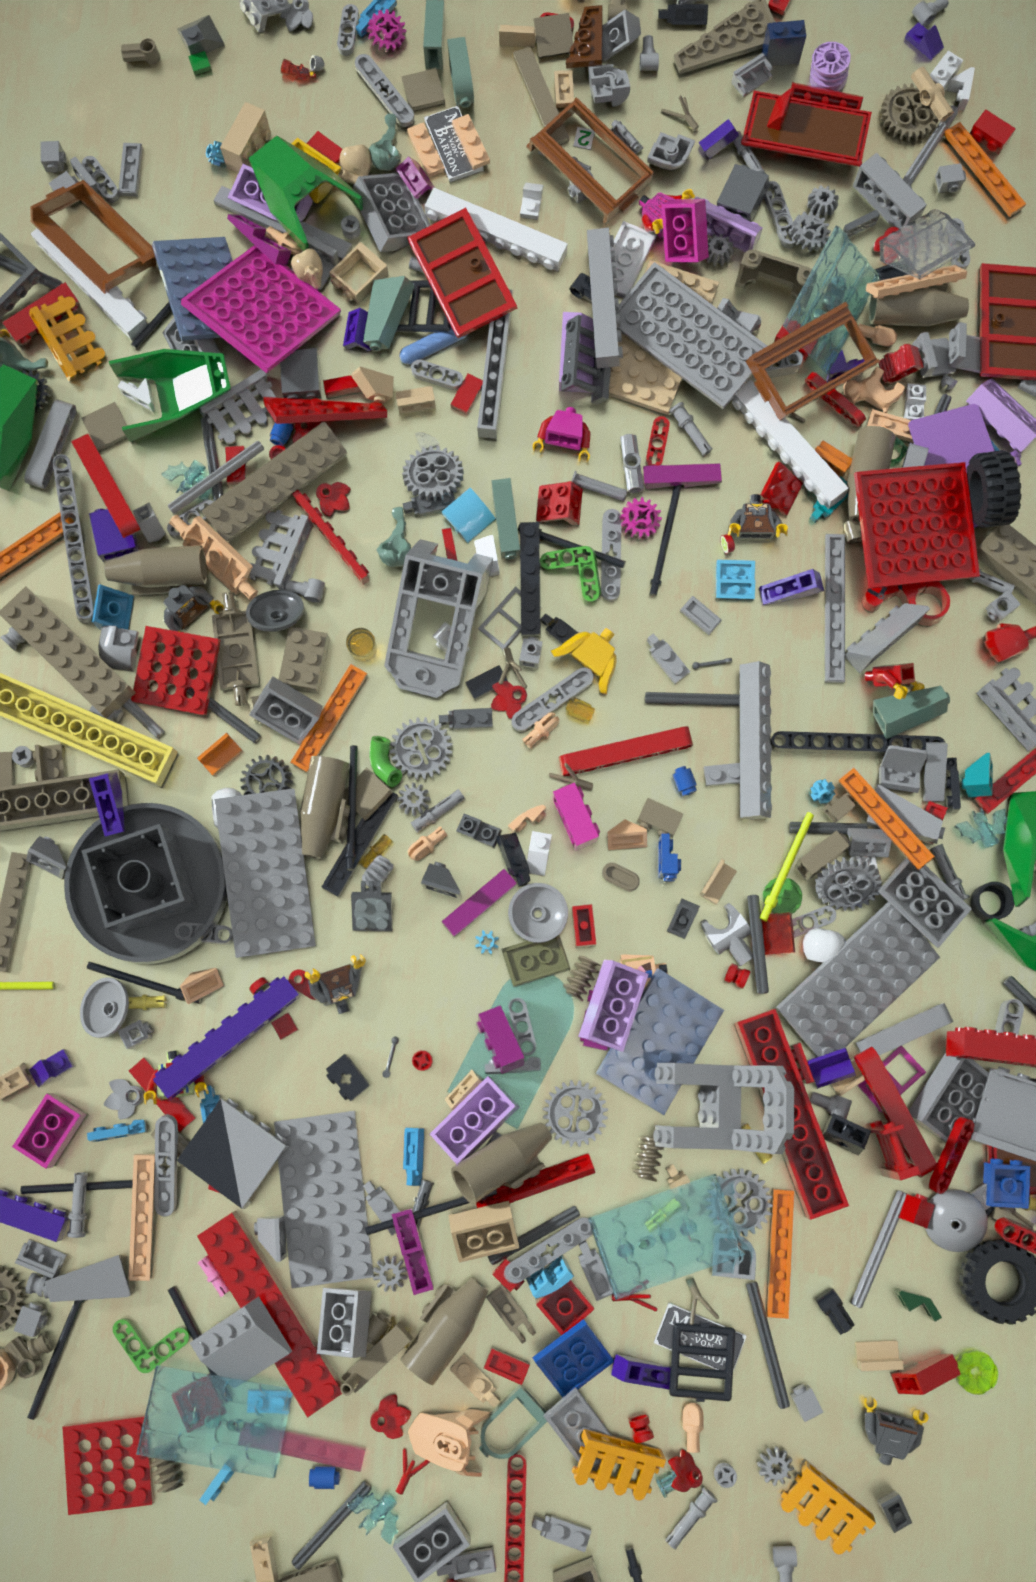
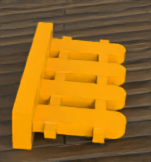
(58, 330)
(620, 1451)
(837, 1512)

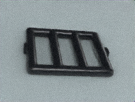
(429, 326)
(676, 1370)

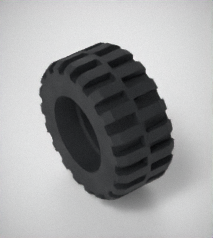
(994, 488)
(974, 1282)

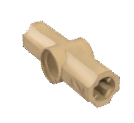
(932, 94)

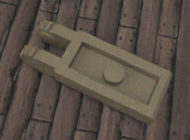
(510, 1312)

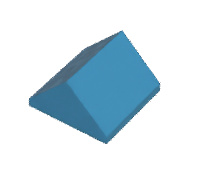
(112, 608)

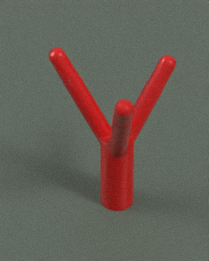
(635, 1298)
(408, 1473)

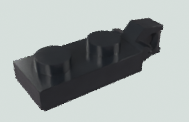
(685, 14)
(558, 629)
(952, 782)
(514, 857)

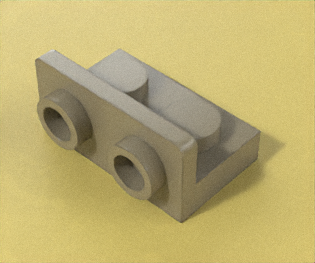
(49, 762)

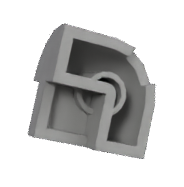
(608, 84)
(670, 152)
(118, 647)
(740, 1267)

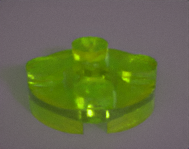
(983, 1382)

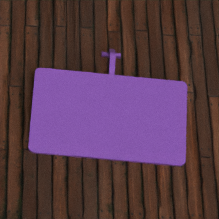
(953, 436)

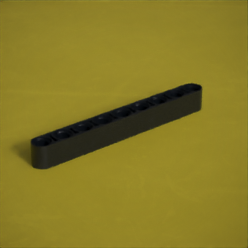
(846, 741)

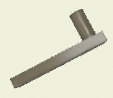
(375, 1359)

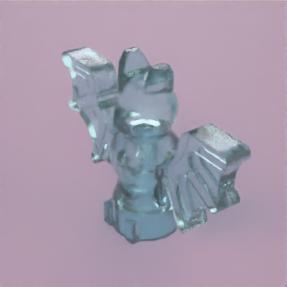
(191, 476)
(985, 831)
(380, 1511)

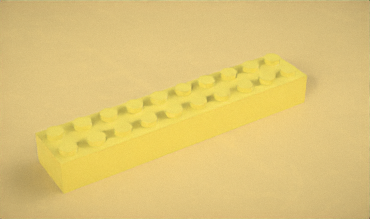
(85, 731)

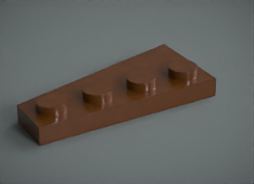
(588, 40)

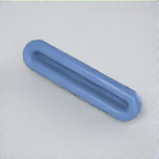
(428, 346)

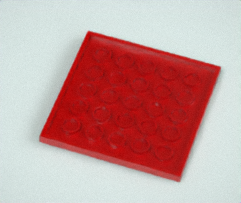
(916, 525)

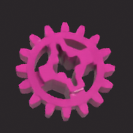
(383, 37)
(639, 510)

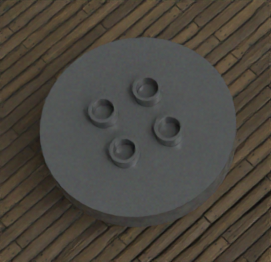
(143, 882)

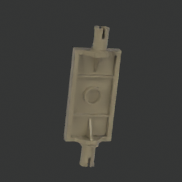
(237, 650)

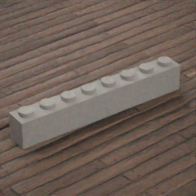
(603, 299)
(493, 376)
(755, 741)

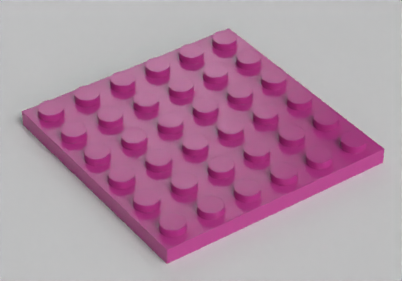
(261, 308)

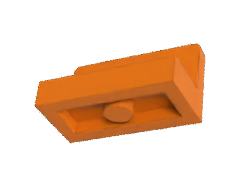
(834, 458)
(220, 754)

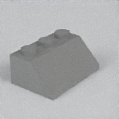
(174, 341)
(286, 710)

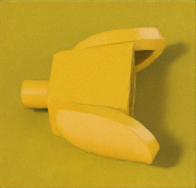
(593, 653)

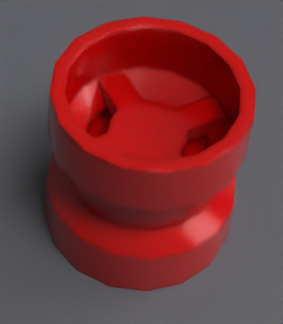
(741, 978)
(641, 1428)

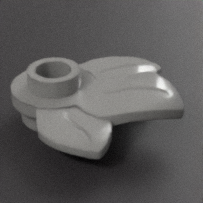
(298, 15)
(121, 1098)

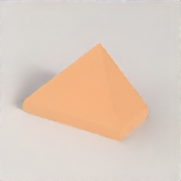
(627, 836)
(200, 984)

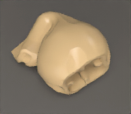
(354, 162)
(308, 267)

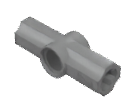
(632, 473)

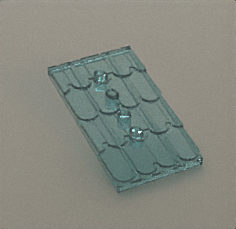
(835, 279)
(683, 1232)
(195, 1417)

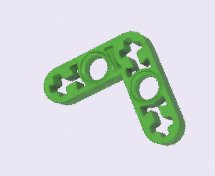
(583, 564)
(145, 1351)

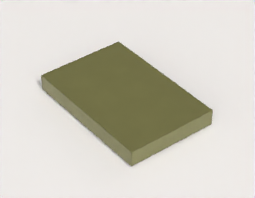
(535, 961)

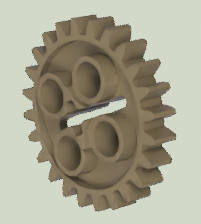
(909, 112)
(13, 1303)

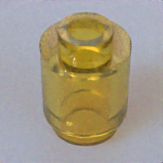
(580, 710)

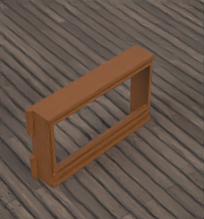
(578, 174)
(120, 227)
(798, 339)

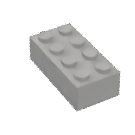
(888, 192)

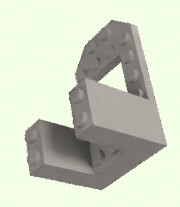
(443, 582)
(721, 1108)

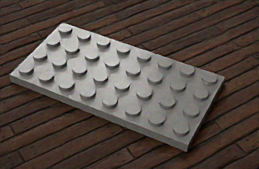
(688, 335)
(264, 872)
(858, 982)
(324, 1200)

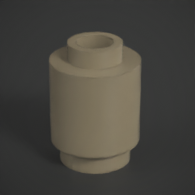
(377, 1327)

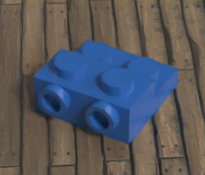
(668, 863)
(1007, 1183)

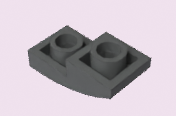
(478, 830)

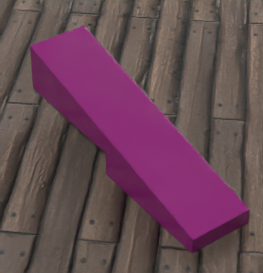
(256, 234)
(686, 475)
(479, 902)
(412, 1251)

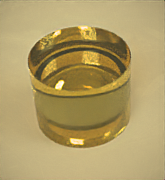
(361, 644)

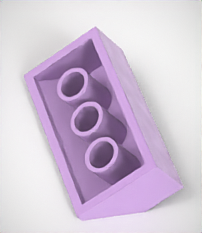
(249, 194)
(739, 230)
(586, 322)
(1005, 414)
(613, 1005)
(474, 1120)

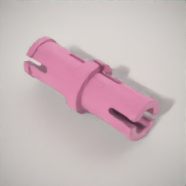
(213, 1275)

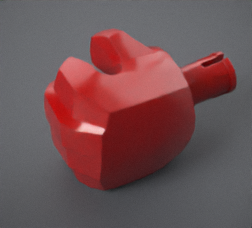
(1008, 641)

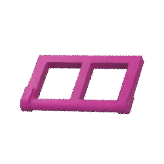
(901, 1089)

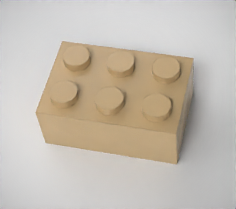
(245, 137)
(483, 1231)

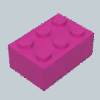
(685, 230)
(576, 816)
(49, 1130)

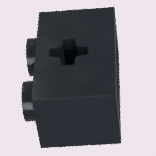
(345, 1066)
(846, 1134)

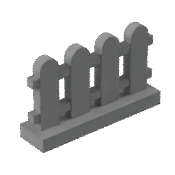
(241, 390)
(290, 552)
(1006, 706)

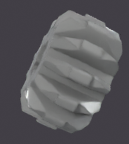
(823, 201)
(719, 250)
(421, 795)
(377, 870)
(384, 1276)
(773, 1473)

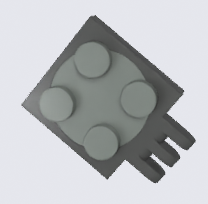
(371, 908)

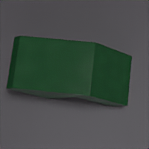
(913, 1300)

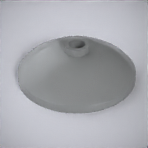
(538, 898)
(104, 1007)
(960, 1207)

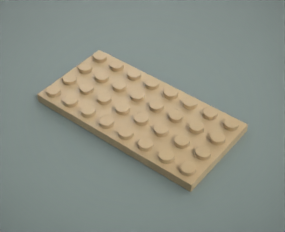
(641, 376)

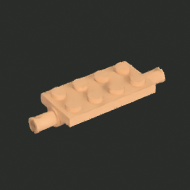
(220, 556)

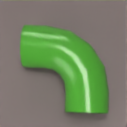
(380, 761)

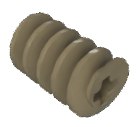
(581, 977)
(648, 1159)
(167, 1475)

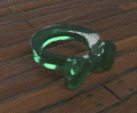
(903, 450)

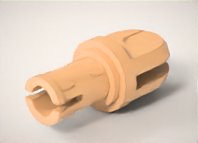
(283, 239)
(879, 335)
(541, 729)
(426, 844)
(693, 1424)

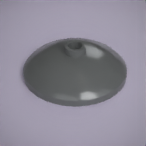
(275, 610)

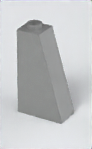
(920, 822)
(94, 1281)

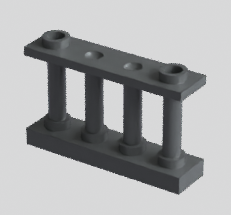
(601, 376)

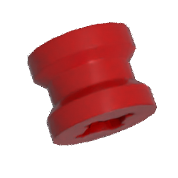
(420, 1058)

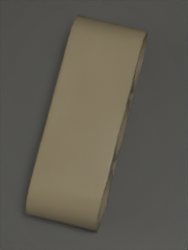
(322, 1572)

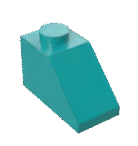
(979, 777)

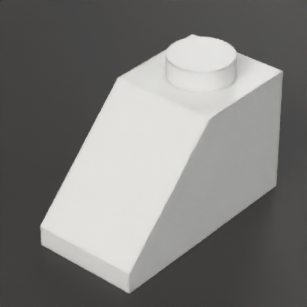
(538, 852)

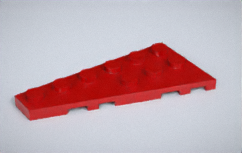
(317, 410)

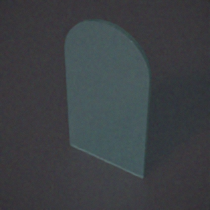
(550, 1017)

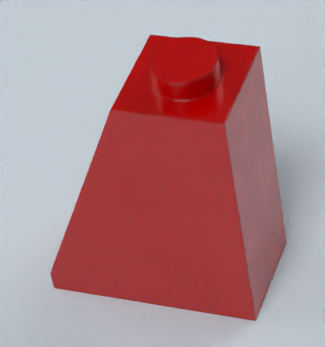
(926, 1375)

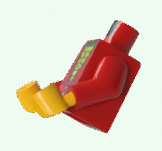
(894, 677)

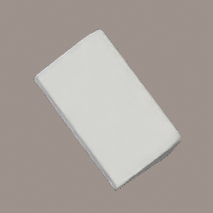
(487, 547)

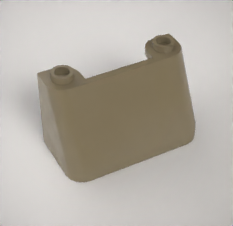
(774, 268)

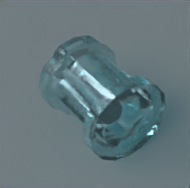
(665, 1484)

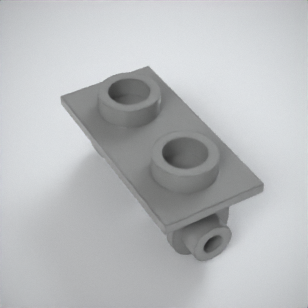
(625, 136)

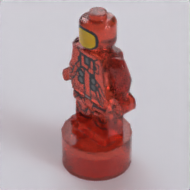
(300, 72)

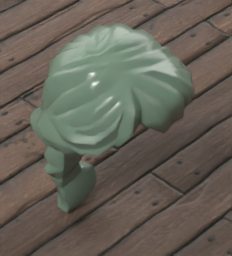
(383, 153)
(13, 358)
(394, 549)

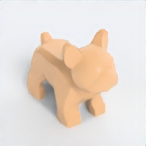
(873, 391)

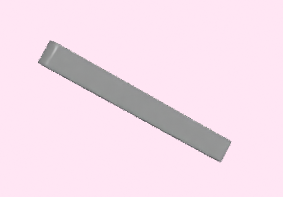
(73, 530)

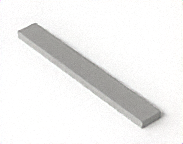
(221, 199)
(835, 608)

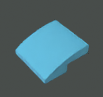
(468, 515)
(735, 579)
(550, 1277)

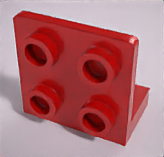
(559, 502)

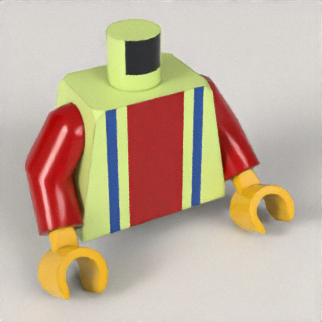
(153, 1090)

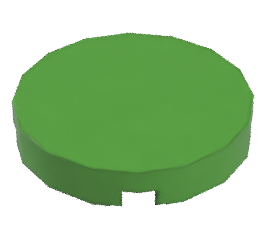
(789, 897)

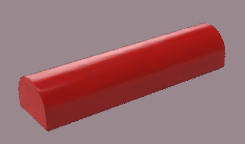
(826, 96)

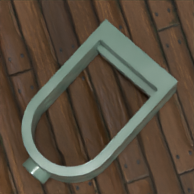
(460, 72)
(534, 1409)

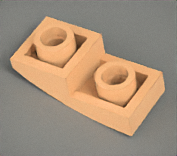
(532, 815)

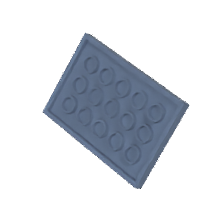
(183, 268)
(667, 1028)

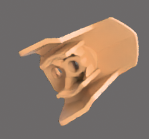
(447, 1439)

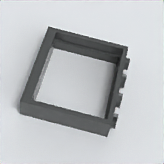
(22, 285)

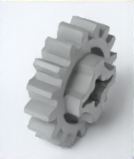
(810, 231)

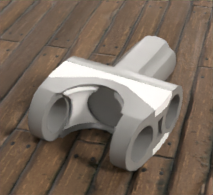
(731, 936)

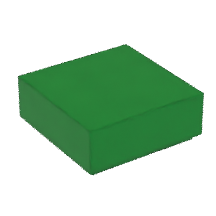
(199, 63)

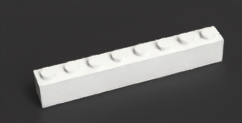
(501, 230)
(113, 304)
(790, 446)

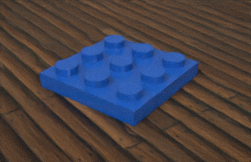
(573, 1358)

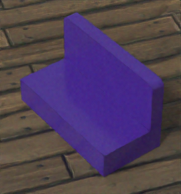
(719, 138)
(356, 329)
(831, 1068)

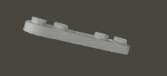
(374, 78)
(611, 537)
(567, 688)
(165, 1182)
(532, 1261)

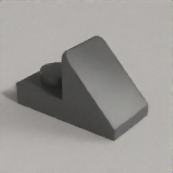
(683, 918)
(894, 1511)

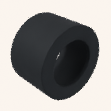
(1003, 892)

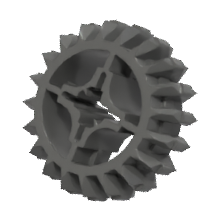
(269, 772)

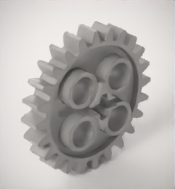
(428, 479)
(405, 754)
(848, 883)
(594, 1115)
(750, 1217)

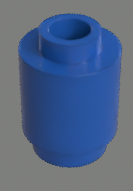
(280, 433)
(685, 780)
(324, 1477)

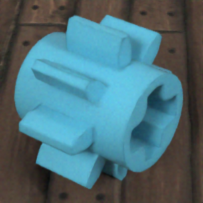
(214, 153)
(822, 791)
(481, 940)

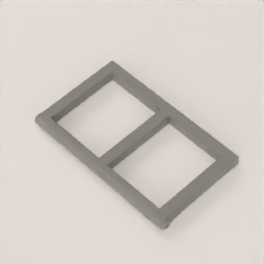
(499, 609)

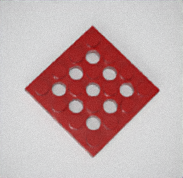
(146, 675)
(74, 1456)

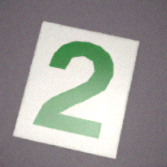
(584, 138)

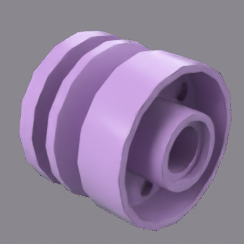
(830, 66)

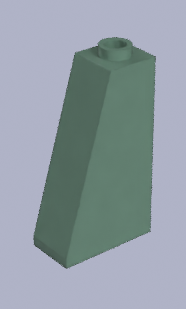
(434, 34)
(385, 310)
(505, 518)
(903, 714)

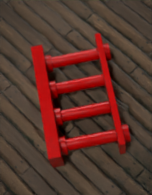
(895, 1159)

